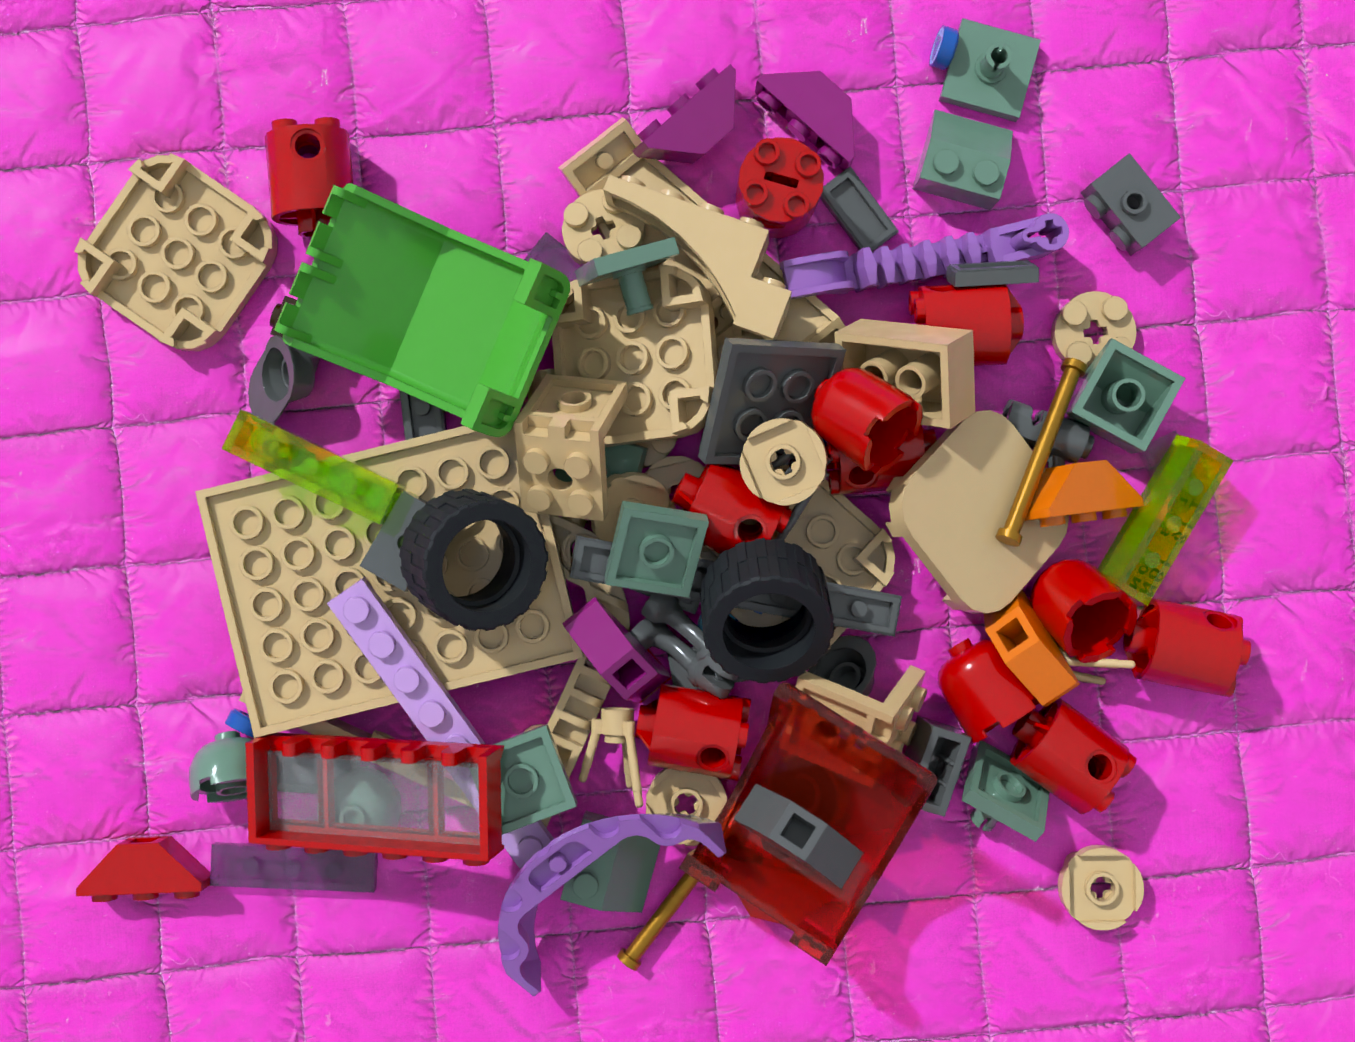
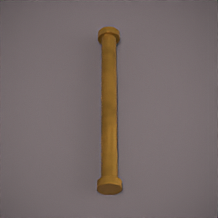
(1072, 370)
(632, 955)

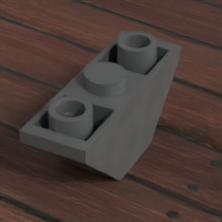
(799, 835)

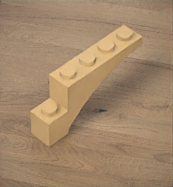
(720, 245)

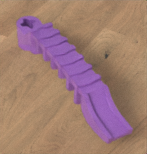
(840, 273)

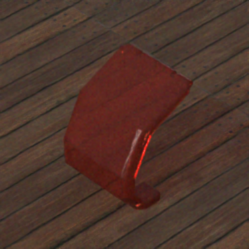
(842, 779)

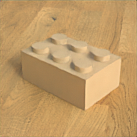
(920, 360)

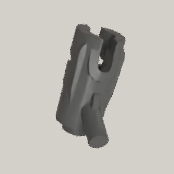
(1071, 441)

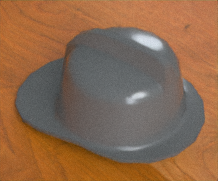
(280, 378)
(849, 664)

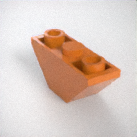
(1081, 492)
(1030, 650)

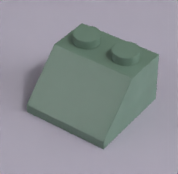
(964, 160)
(1124, 397)
(617, 878)

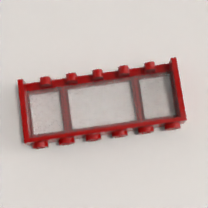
(375, 797)

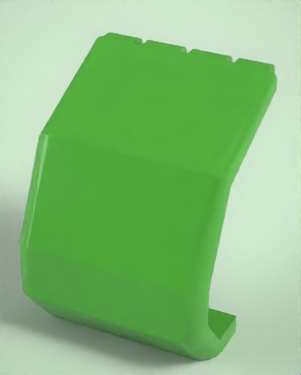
(423, 309)

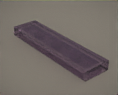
(291, 868)

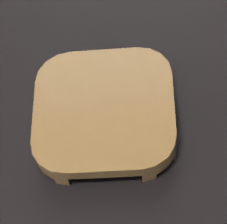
(177, 253)
(660, 353)
(957, 503)
(841, 541)

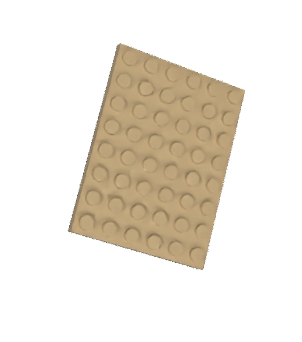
(290, 552)

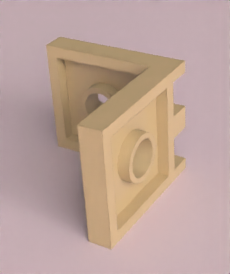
(566, 431)
(885, 720)

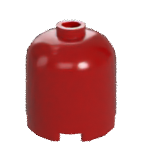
(865, 418)
(1082, 609)
(982, 689)

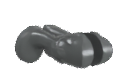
(654, 632)

